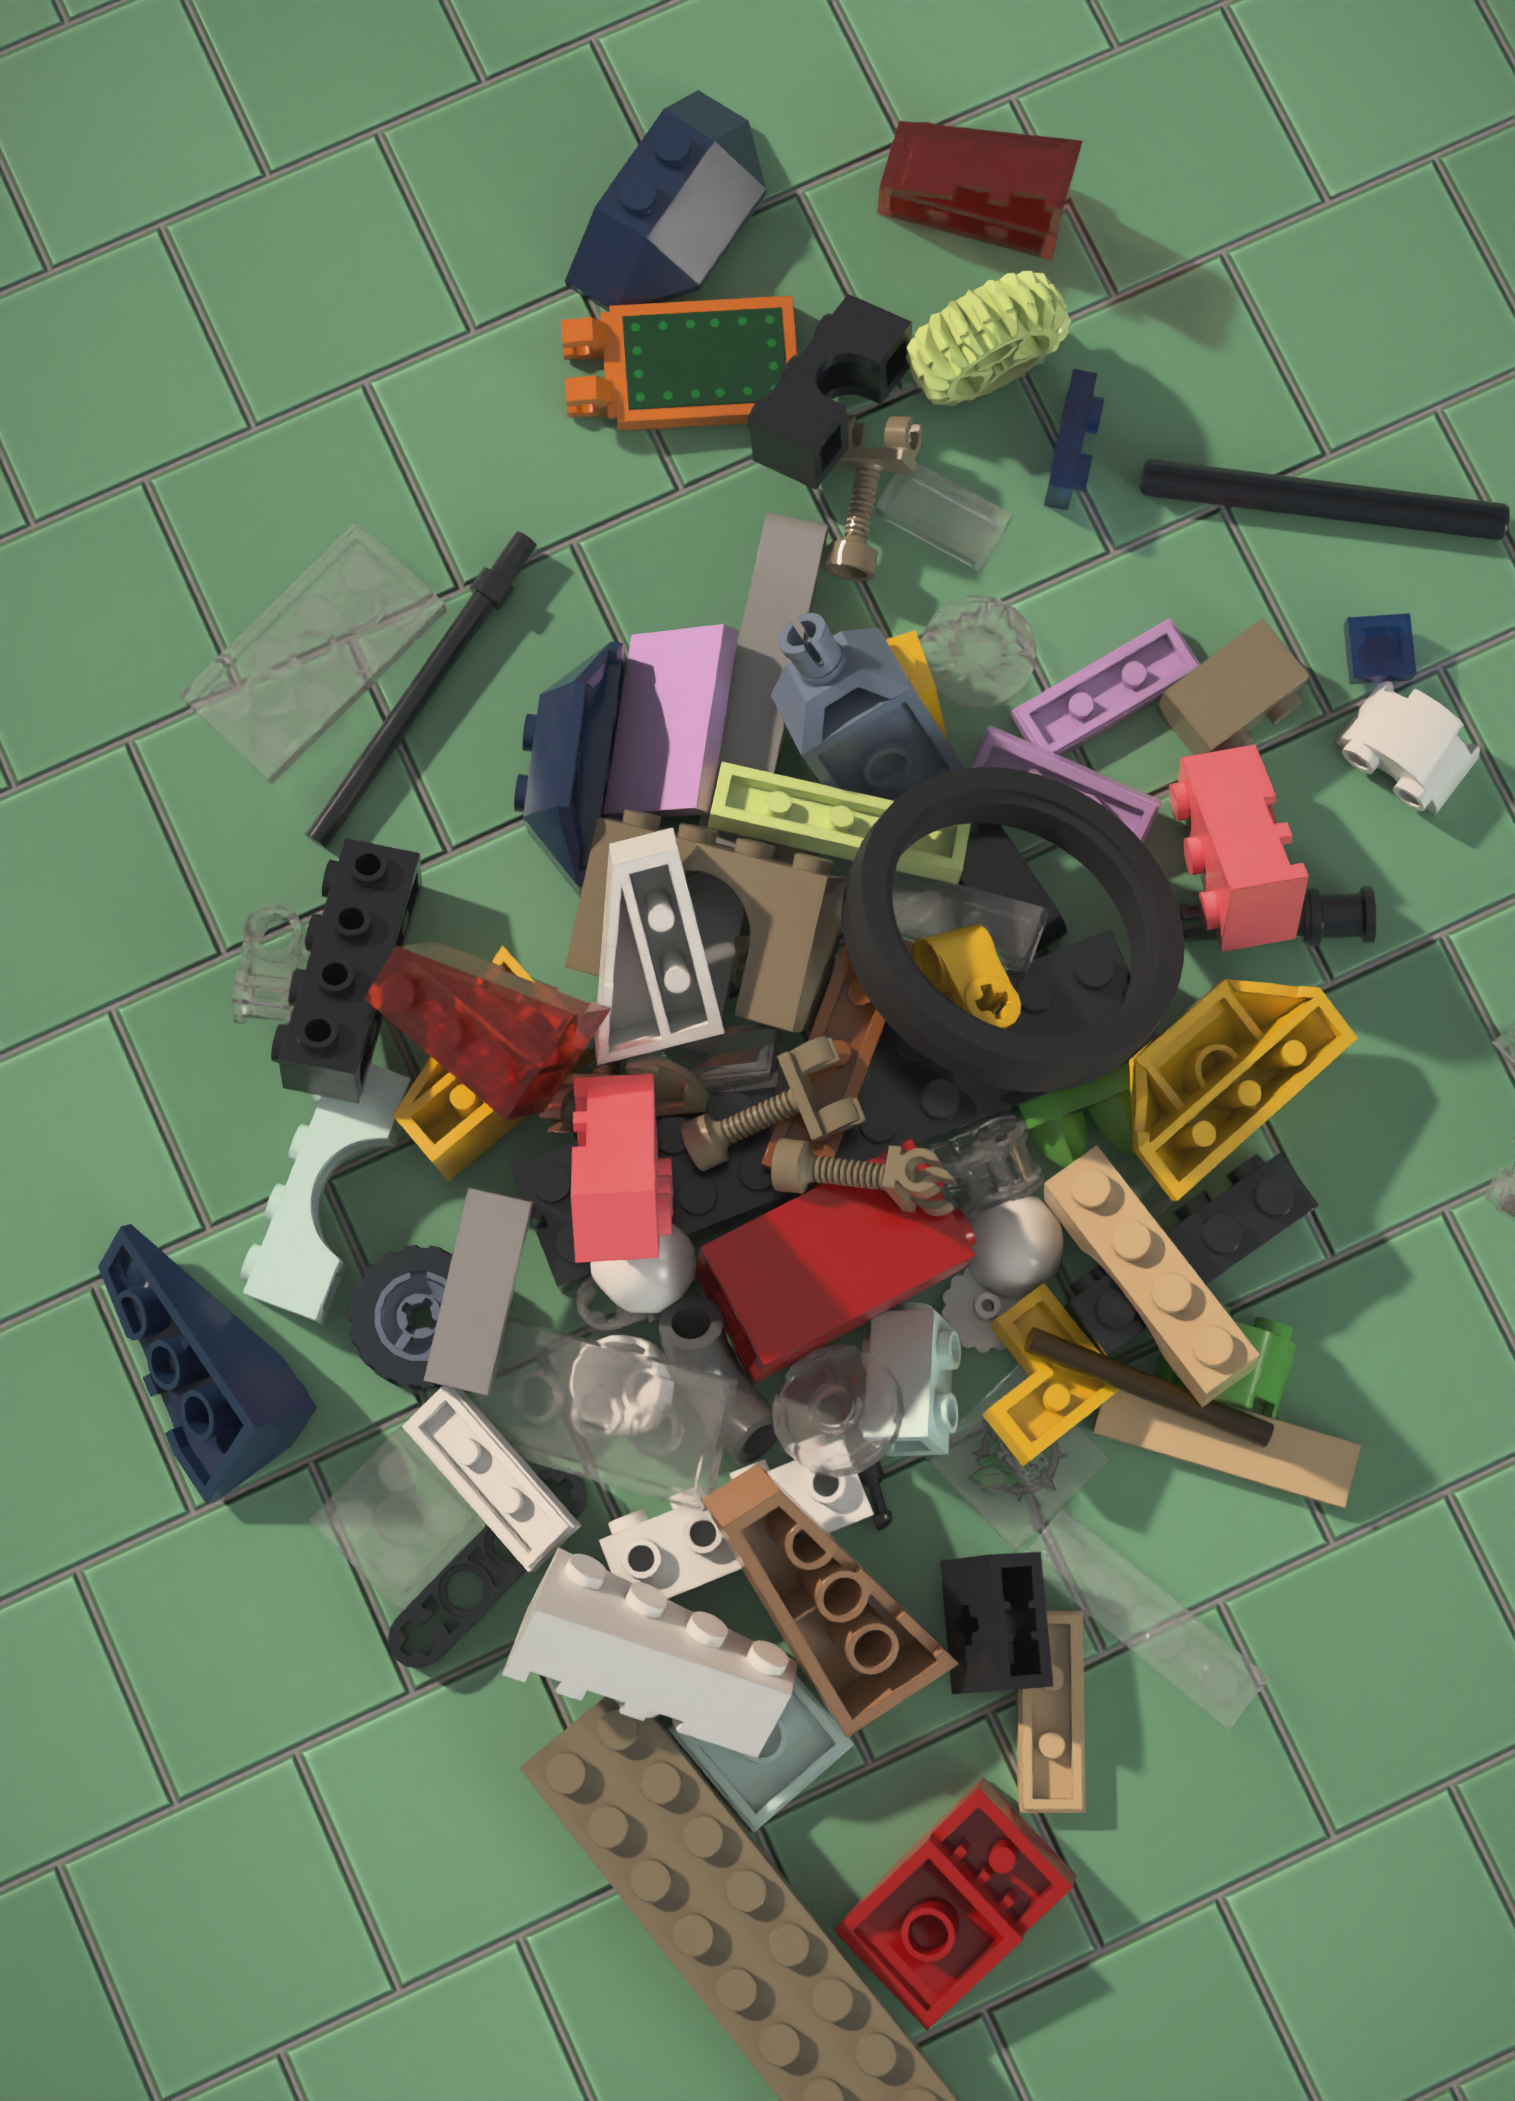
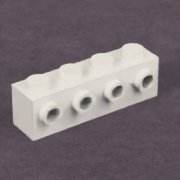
(687, 1548)

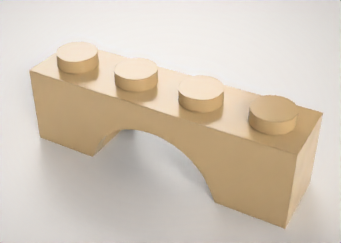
(1165, 1290)

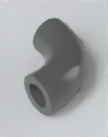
(696, 1337)

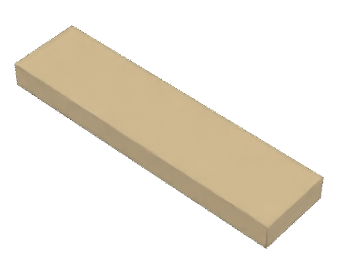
(1292, 1462)

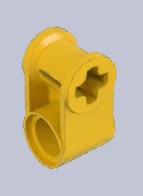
(969, 973)

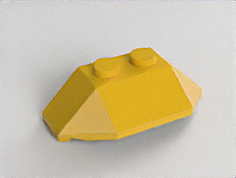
(1226, 1073)

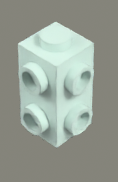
(921, 1355)

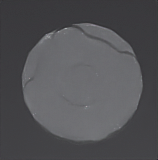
(838, 1411)

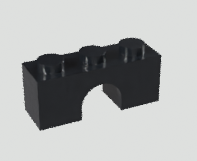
(851, 353)

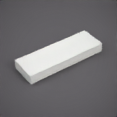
(491, 1476)

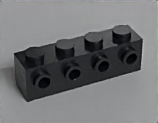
(363, 920)
(1210, 1237)

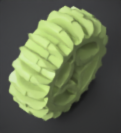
(988, 338)

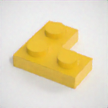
(1052, 1395)

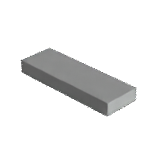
(479, 1291)

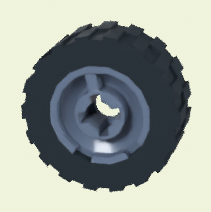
(384, 1310)

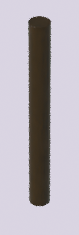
(1147, 1387)

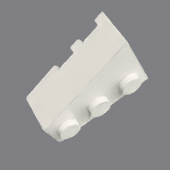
(651, 954)

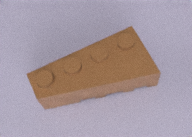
(835, 1616)

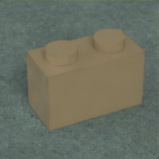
(1235, 692)

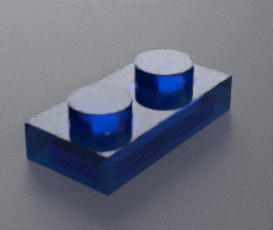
(1069, 465)

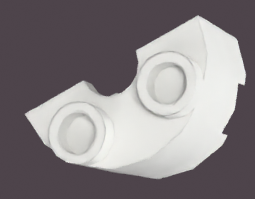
(1411, 742)

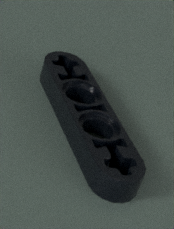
(493, 1571)

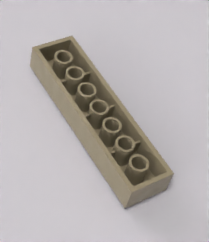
(727, 1914)

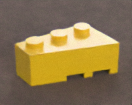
(448, 1117)

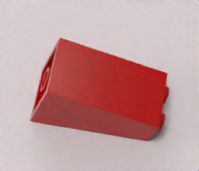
(825, 1268)

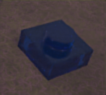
(1379, 648)

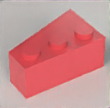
(1238, 848)
(616, 1174)

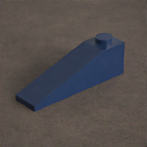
(221, 1382)

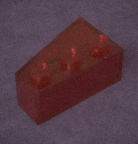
(484, 1025)

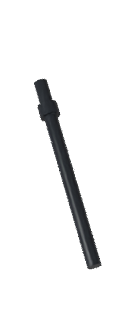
(489, 591)

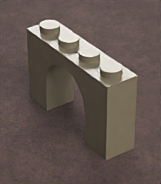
(789, 908)

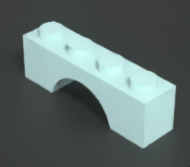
(295, 1263)

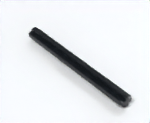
(1325, 499)

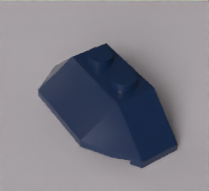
(671, 207)
(571, 760)

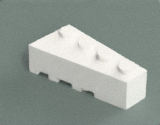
(650, 1656)

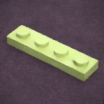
(823, 820)

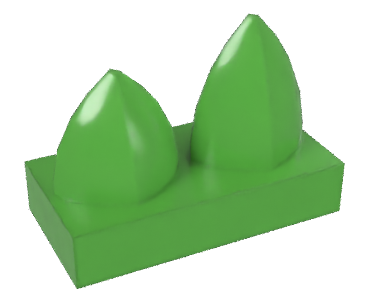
(1058, 1120)

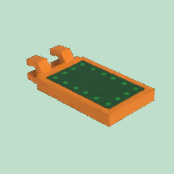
(680, 361)

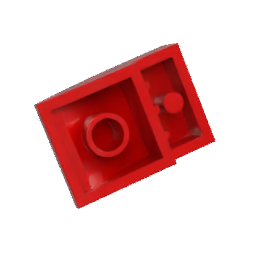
(955, 1903)

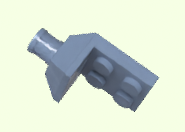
(857, 712)

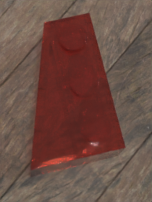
(981, 184)

